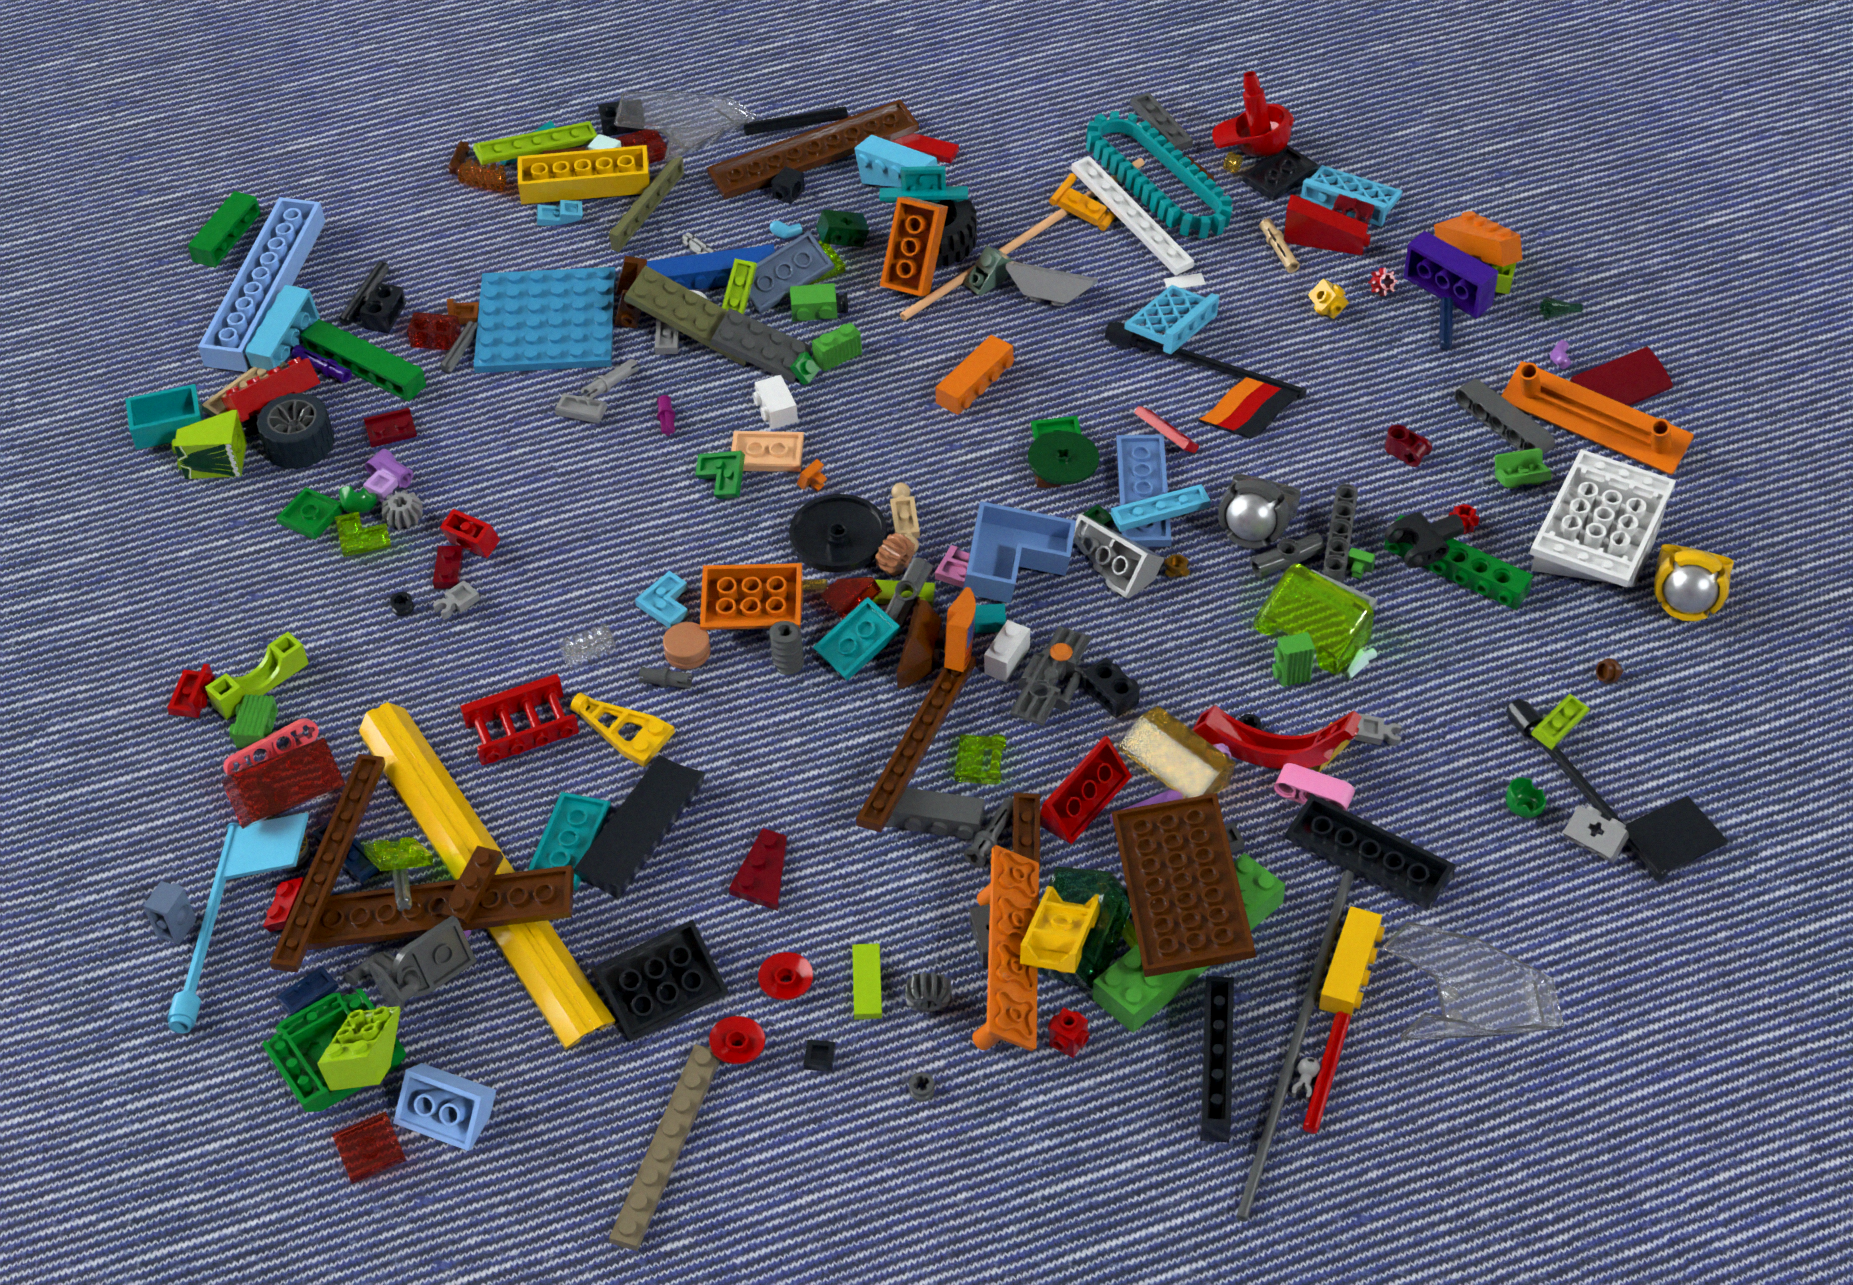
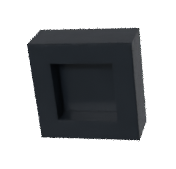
(819, 1055)

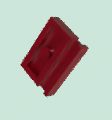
(390, 427)

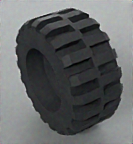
(958, 233)

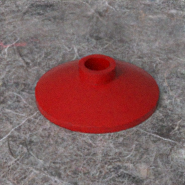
(785, 967)
(737, 1031)

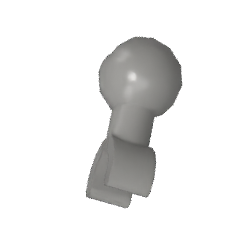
(1308, 1071)

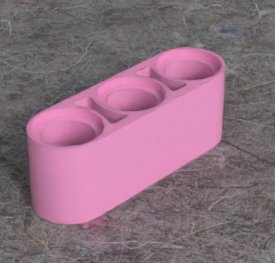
(1300, 782)

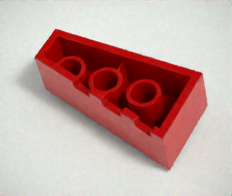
(252, 398)

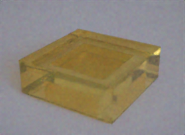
(815, 584)

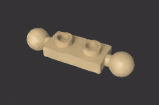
(904, 513)

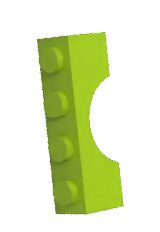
(281, 661)

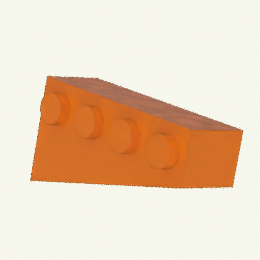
(1481, 238)

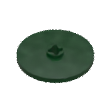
(1063, 457)

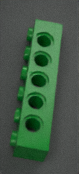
(1476, 571)

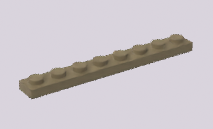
(665, 1149)

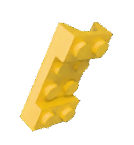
(1058, 932)

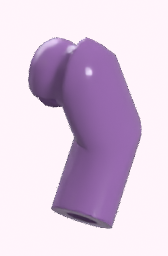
(1559, 354)

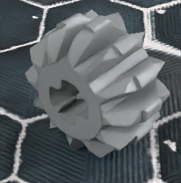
(402, 509)

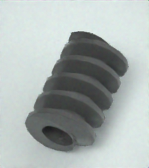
(786, 647)

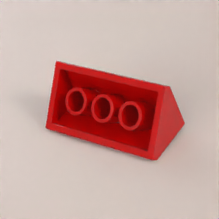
(1085, 792)

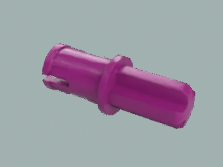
(666, 415)

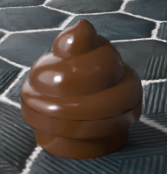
(1608, 671)

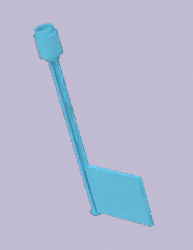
(246, 852)

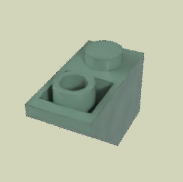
(988, 271)

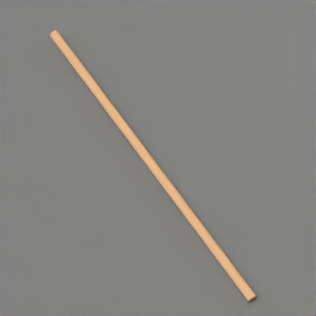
(949, 286)

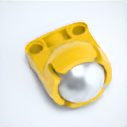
(1691, 581)

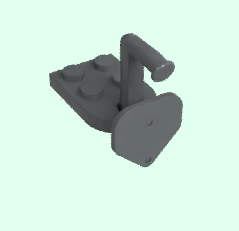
(419, 965)

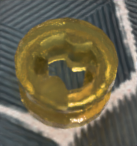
(1232, 162)

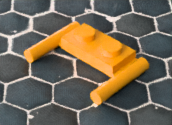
(1081, 205)

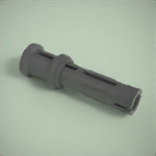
(986, 838)

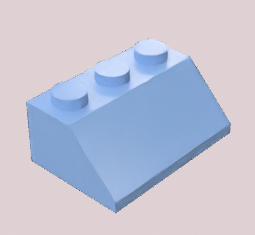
(443, 1106)

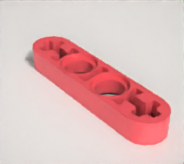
(269, 744)

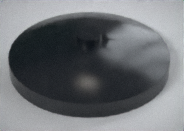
(837, 533)

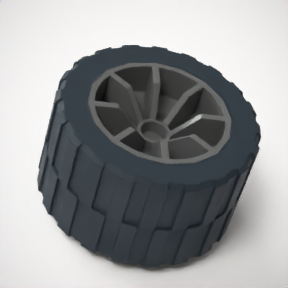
(295, 430)

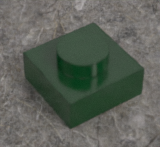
(1100, 515)

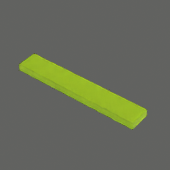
(534, 143)

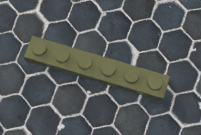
(646, 204)

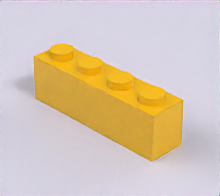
(1351, 960)

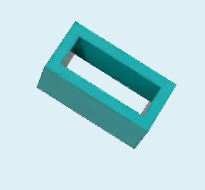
(989, 618)

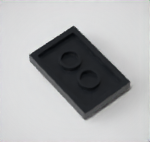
(1280, 173)

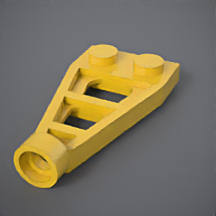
(646, 742)

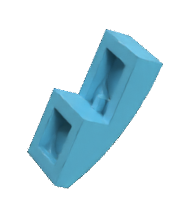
(565, 213)

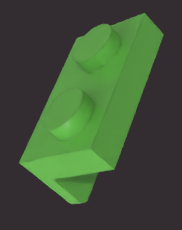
(1521, 468)

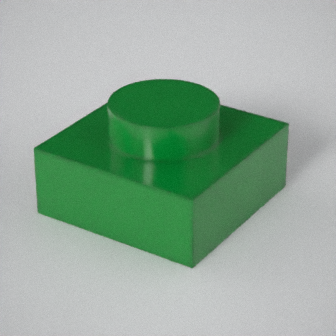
(804, 368)

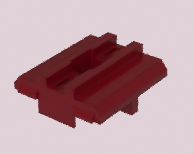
(1359, 208)

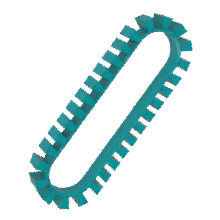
(1148, 191)

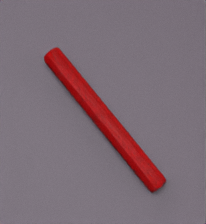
(1326, 1073)

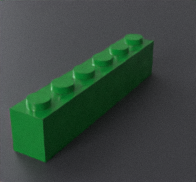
(365, 360)

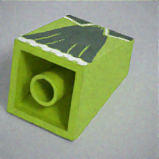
(211, 447)

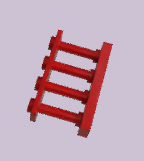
(513, 701)

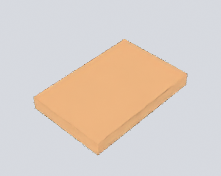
(770, 450)

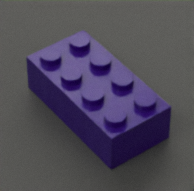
(1450, 273)

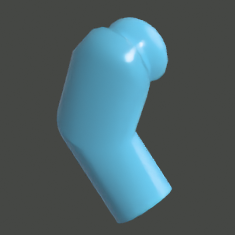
(784, 231)

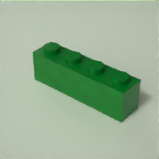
(224, 229)

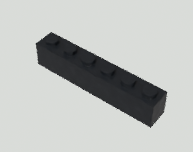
(1217, 1059)

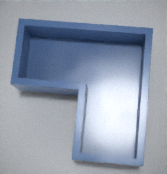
(1015, 539)

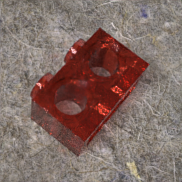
(433, 330)

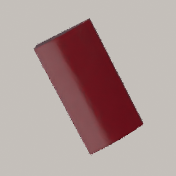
(1627, 377)

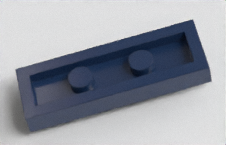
(356, 862)

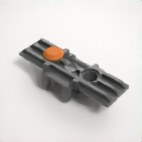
(1043, 671)

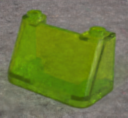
(1311, 604)

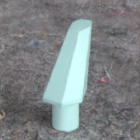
(1360, 661)

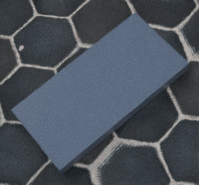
(791, 265)

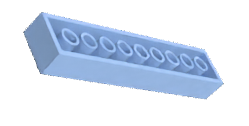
(267, 268)

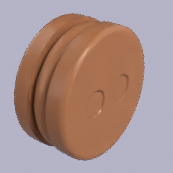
(686, 645)

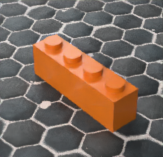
(974, 374)

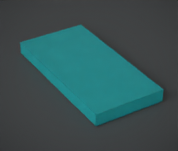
(570, 832)

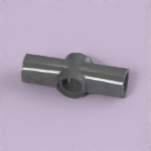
(1286, 554)
(912, 581)

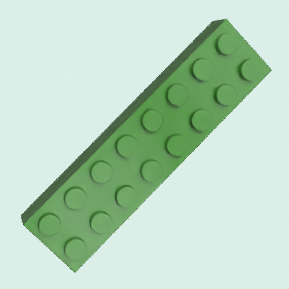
(1136, 998)

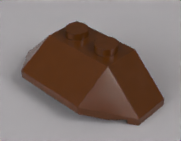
(921, 645)

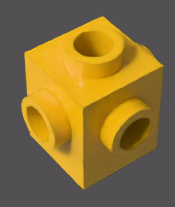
(1328, 298)

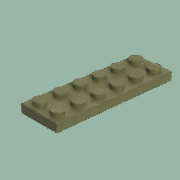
(678, 307)

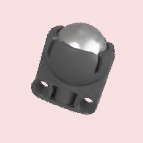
(1257, 510)

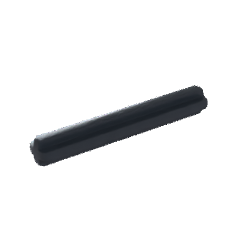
(362, 294)

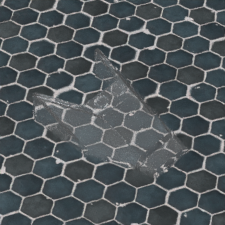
(686, 118)
(1477, 986)

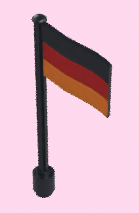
(1246, 407)

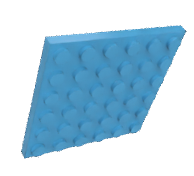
(545, 320)

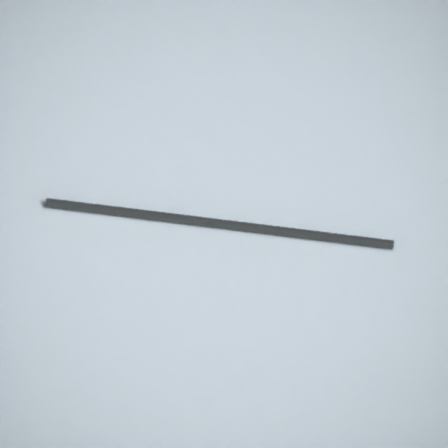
(1294, 1048)

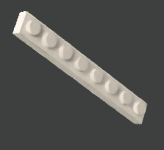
(1132, 215)

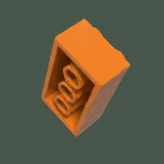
(913, 246)

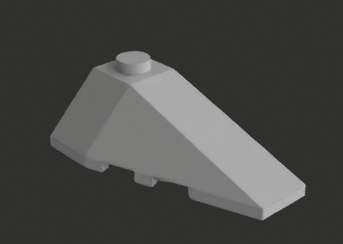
(1120, 560)

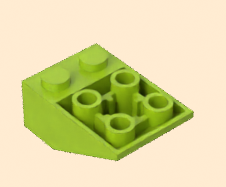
(361, 1049)

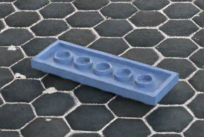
(1140, 477)

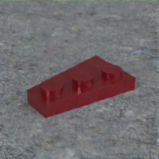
(761, 872)

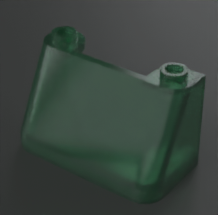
(1079, 887)

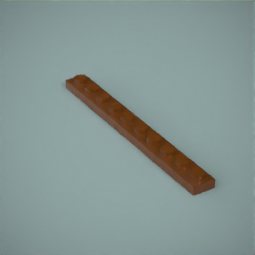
(912, 748)
(327, 864)

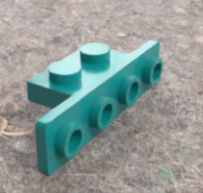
(924, 184)

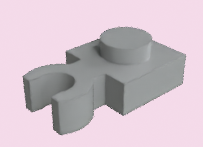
(458, 597)
(1374, 731)

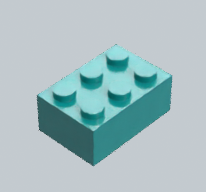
(158, 415)

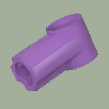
(387, 463)

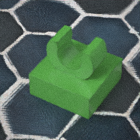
(1360, 562)

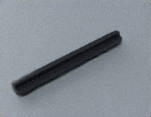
(795, 120)

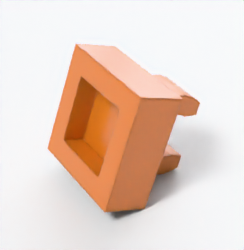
(812, 476)

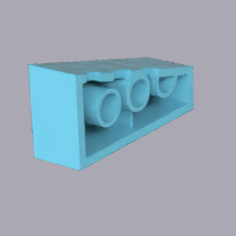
(882, 161)
(282, 327)

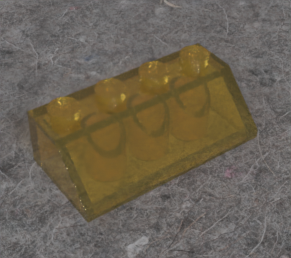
(1177, 755)

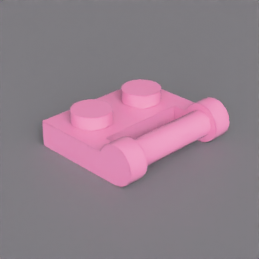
(951, 569)

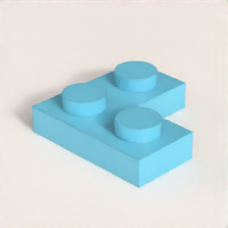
(660, 600)

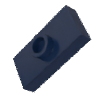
(307, 991)

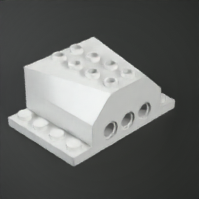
(1602, 521)

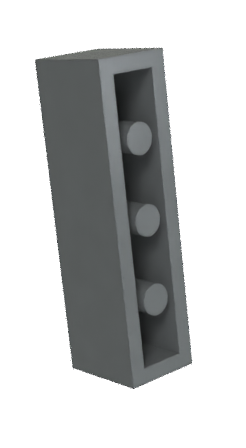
(938, 813)

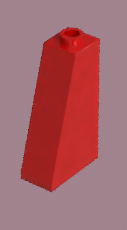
(1323, 228)

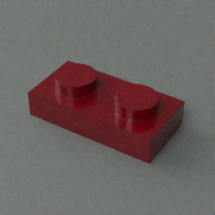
(448, 566)

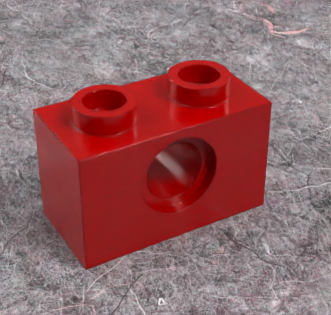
(470, 533)

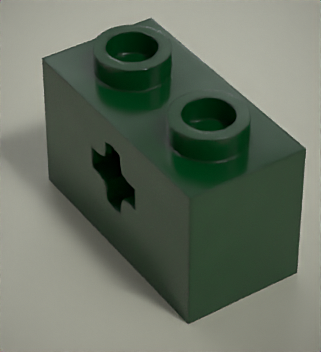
(842, 228)

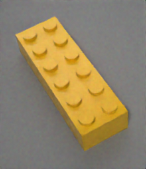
(583, 174)

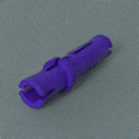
(328, 366)

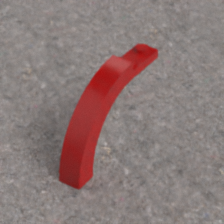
(1275, 749)

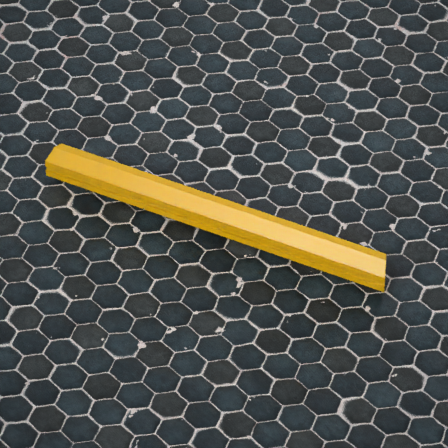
(454, 832)

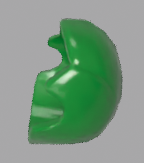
(356, 502)
(1524, 798)

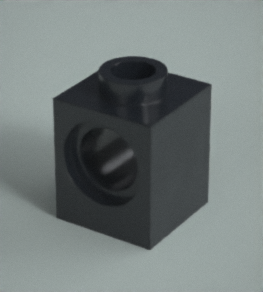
(788, 185)

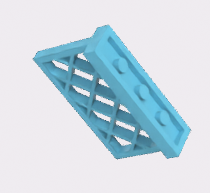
(1322, 193)
(1185, 325)

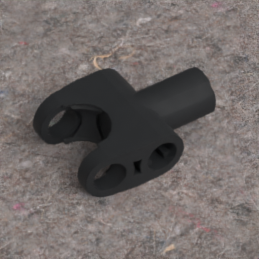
(1425, 537)

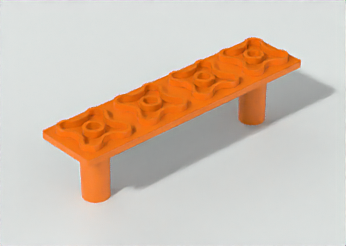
(1597, 418)
(1011, 985)

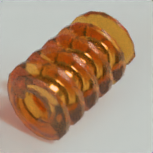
(482, 175)

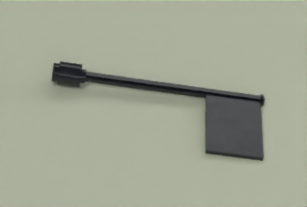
(1659, 839)

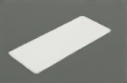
(1185, 281)

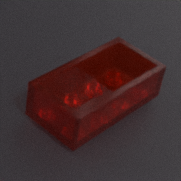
(283, 783)

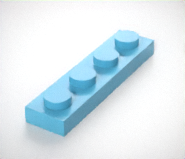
(1160, 507)

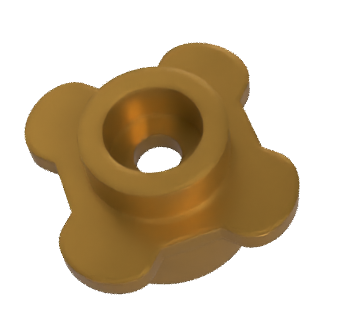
(1176, 566)

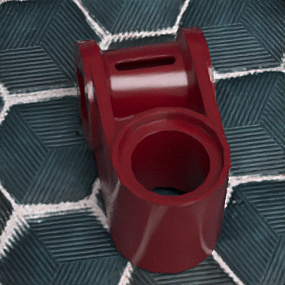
(1406, 445)

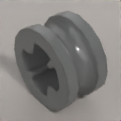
(927, 1080)

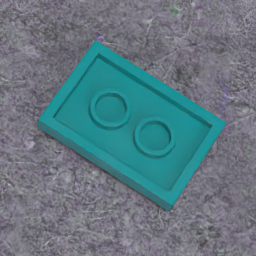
(857, 638)

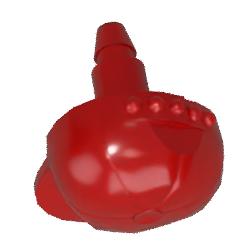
(1260, 129)

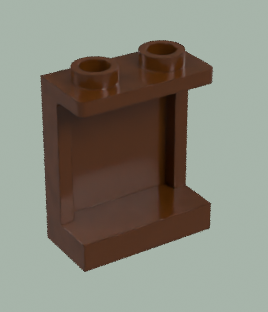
(627, 314)

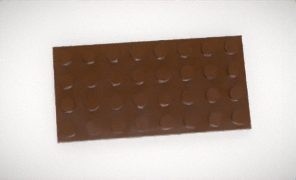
(1182, 885)

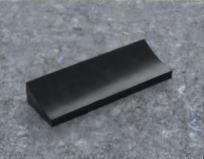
(639, 826)
(1370, 852)

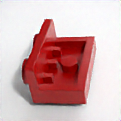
(190, 692)
(283, 904)

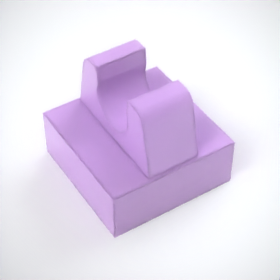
(381, 484)

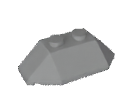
(1048, 283)

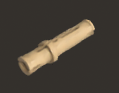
(1270, 230)

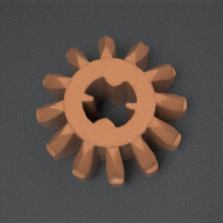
(895, 554)

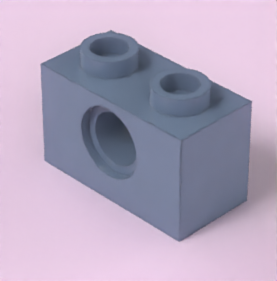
(170, 912)

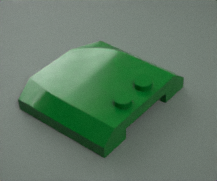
(303, 1041)

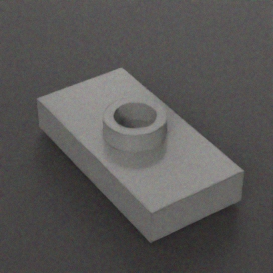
(580, 408)

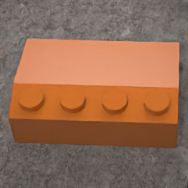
(751, 595)

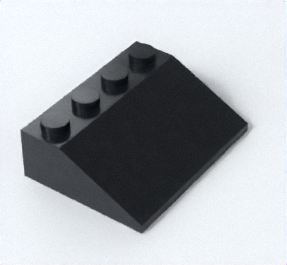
(659, 981)

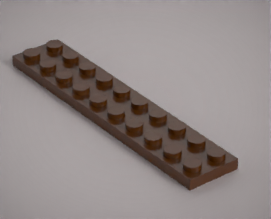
(811, 148)
(507, 901)

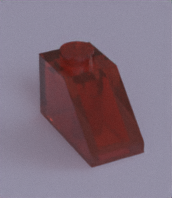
(848, 593)

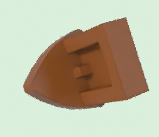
(465, 311)

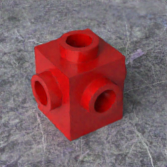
(1068, 1032)

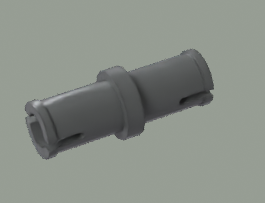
(665, 677)

